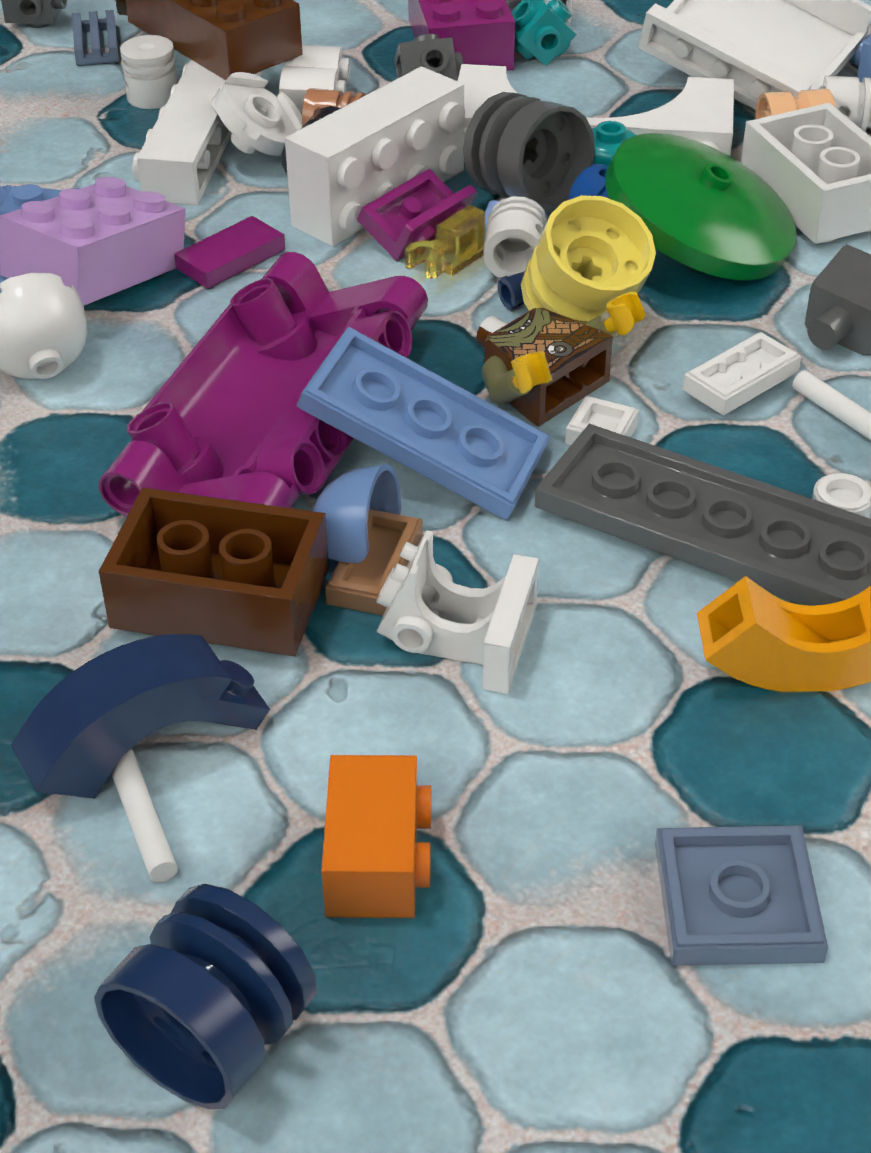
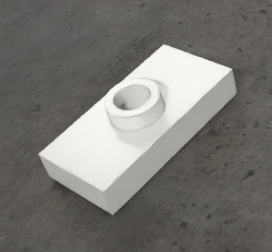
(741, 373)

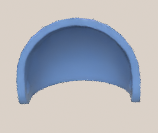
(347, 507)

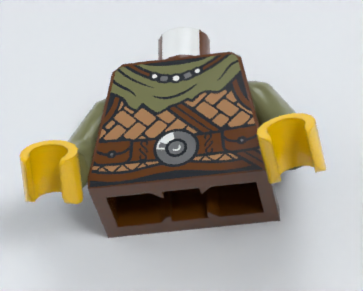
(550, 360)

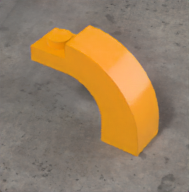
(787, 643)

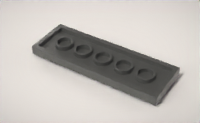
(710, 517)

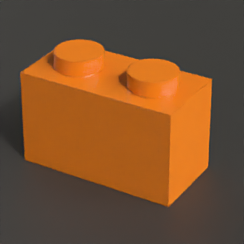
(372, 837)

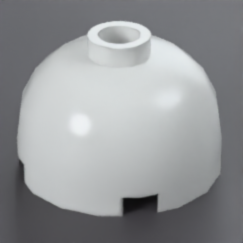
(39, 326)

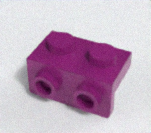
(412, 212)

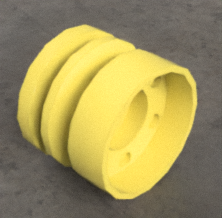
(587, 258)

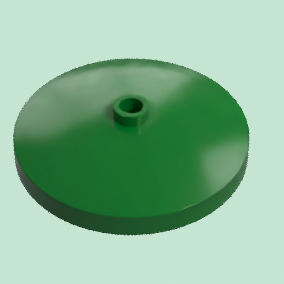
(702, 206)

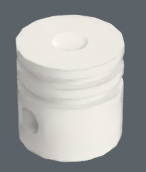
(148, 70)
(852, 98)
(512, 235)

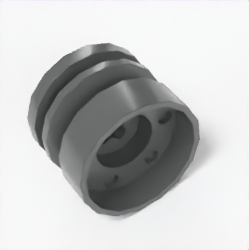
(527, 148)

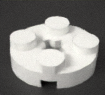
(255, 114)

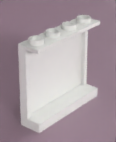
(757, 41)

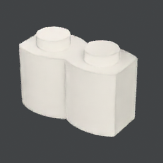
(317, 68)

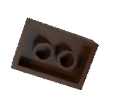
(216, 570)

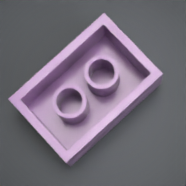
(94, 238)

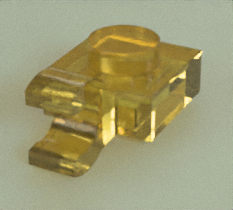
(456, 245)

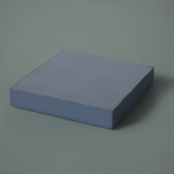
(739, 896)

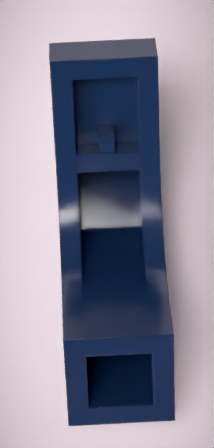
(122, 698)

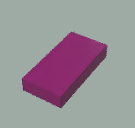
(229, 252)

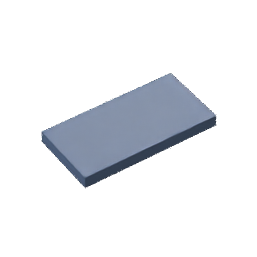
(424, 422)

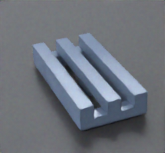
(94, 25)

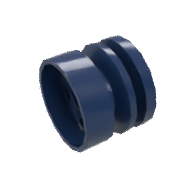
(206, 995)

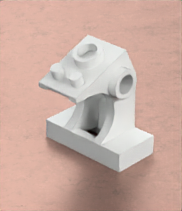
(459, 622)

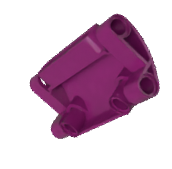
(230, 408)

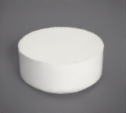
(844, 492)

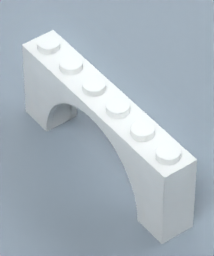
(698, 113)

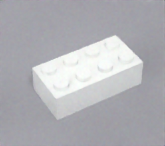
(372, 150)

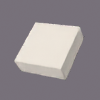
(603, 414)

